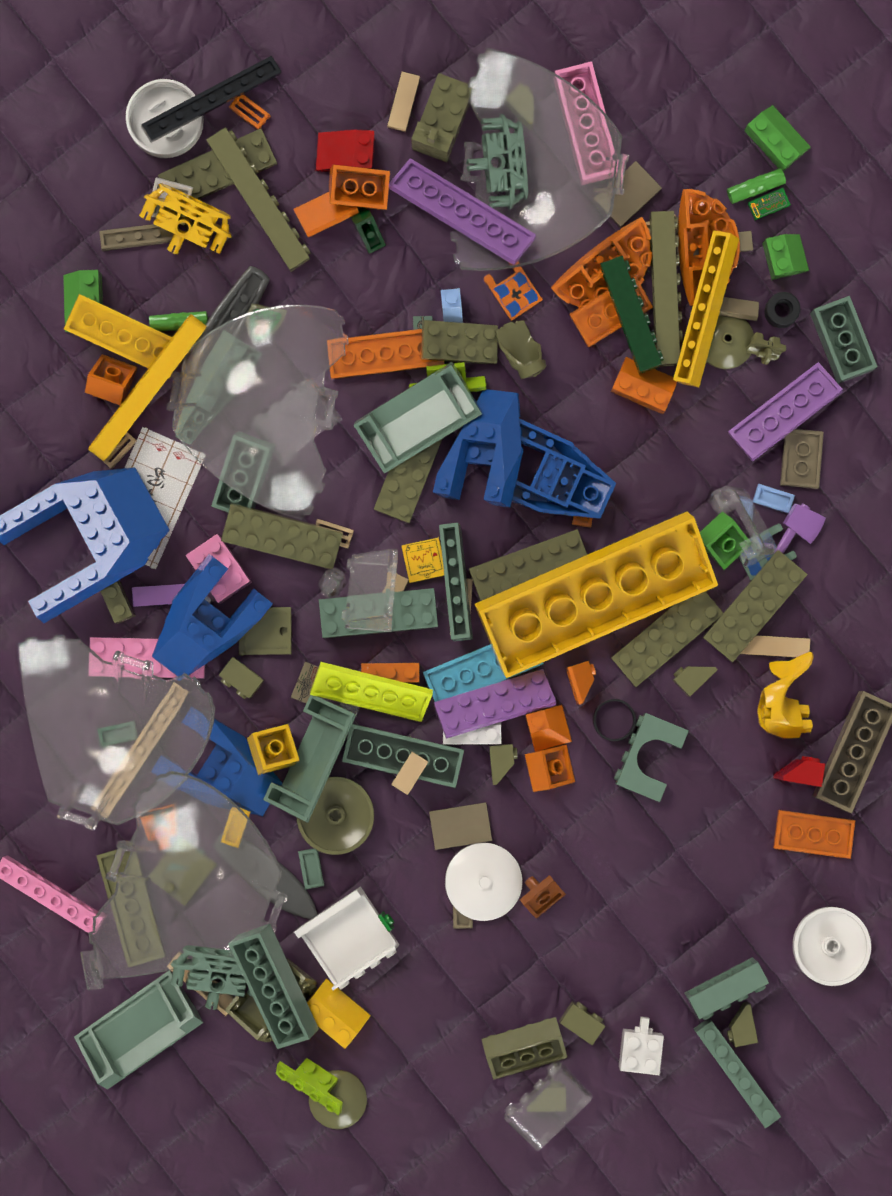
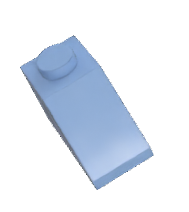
(451, 305)

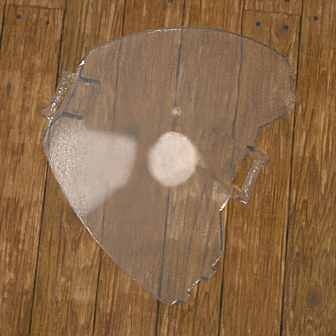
(568, 158)
(254, 402)
(74, 694)
(219, 875)

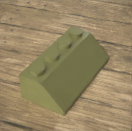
(524, 1048)

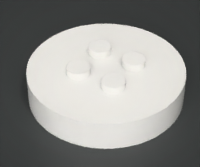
(150, 102)

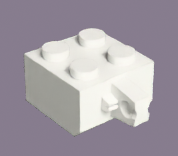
(641, 1049)

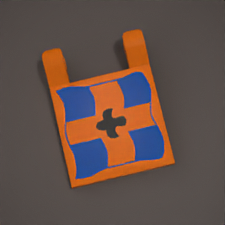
(514, 293)

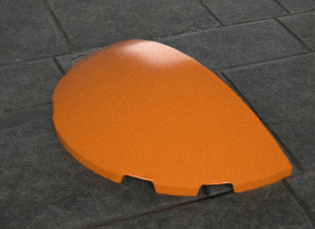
(696, 221)
(585, 279)

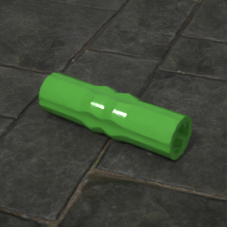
(756, 186)
(174, 320)

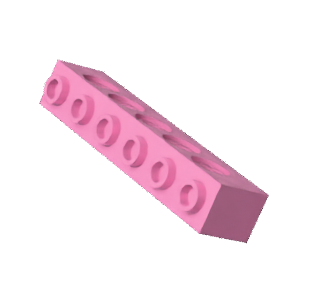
(47, 893)

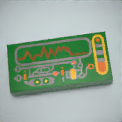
(769, 204)

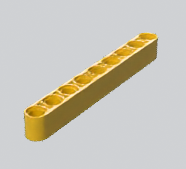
(147, 387)

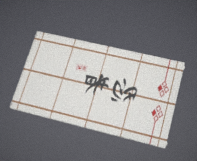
(168, 475)

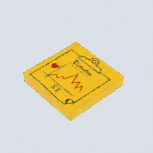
(423, 560)

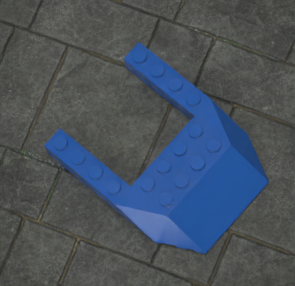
(114, 520)

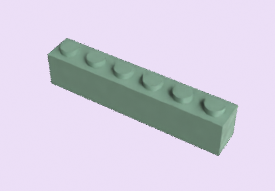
(455, 582)
(737, 1072)

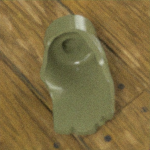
(521, 349)

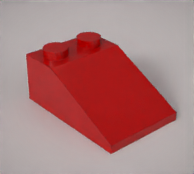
(345, 148)

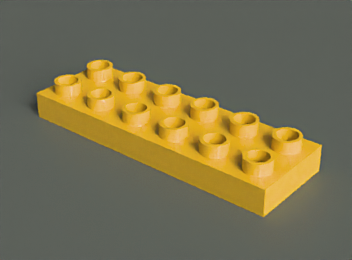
(597, 594)

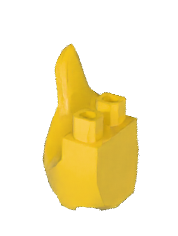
(781, 714)

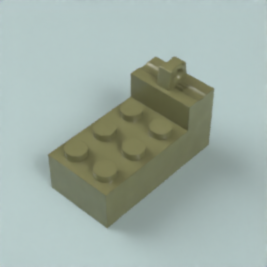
(442, 118)

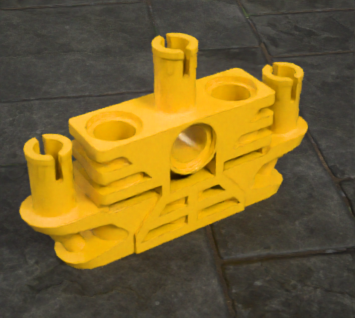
(189, 207)

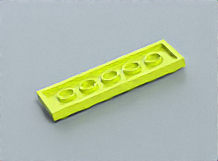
(371, 691)

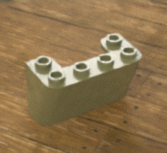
(248, 1015)

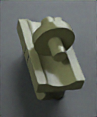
(765, 349)

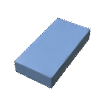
(773, 498)

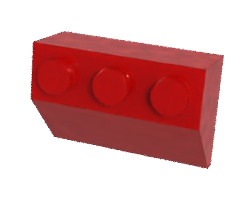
(803, 771)

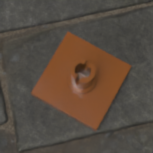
(541, 895)

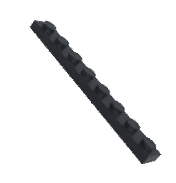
(210, 99)

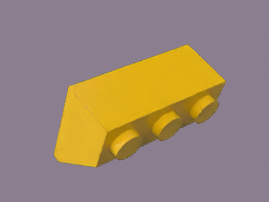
(337, 1013)

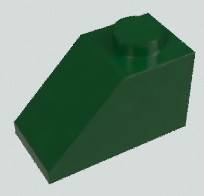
(368, 230)

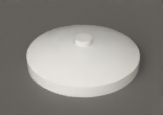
(483, 881)
(831, 946)

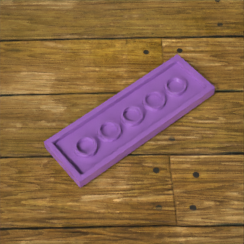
(785, 411)
(494, 703)

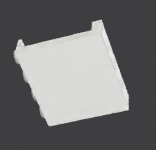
(348, 938)

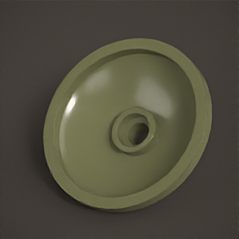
(732, 353)
(354, 1098)

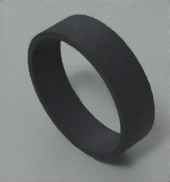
(633, 725)

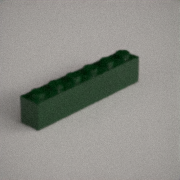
(631, 315)

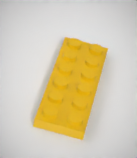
(115, 331)

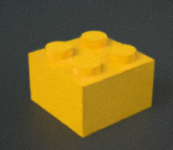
(273, 749)

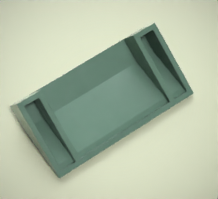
(418, 417)
(316, 756)
(137, 1030)

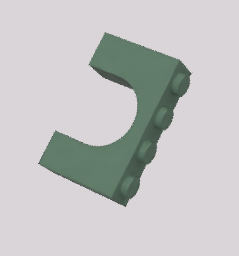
(630, 774)

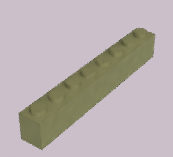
(257, 198)
(664, 285)

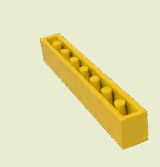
(706, 308)

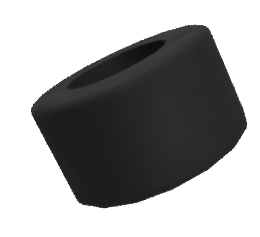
(788, 299)

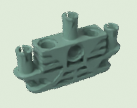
(514, 160)
(204, 968)

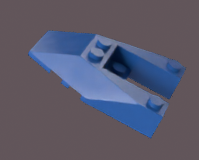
(487, 441)
(565, 479)
(199, 631)
(233, 770)

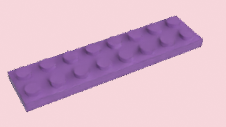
(462, 211)

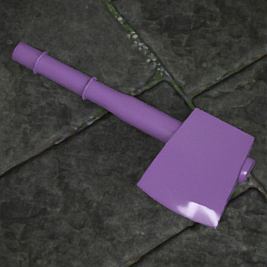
(803, 523)

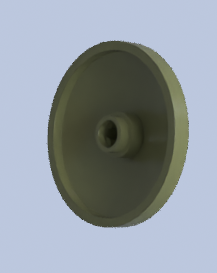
(339, 818)

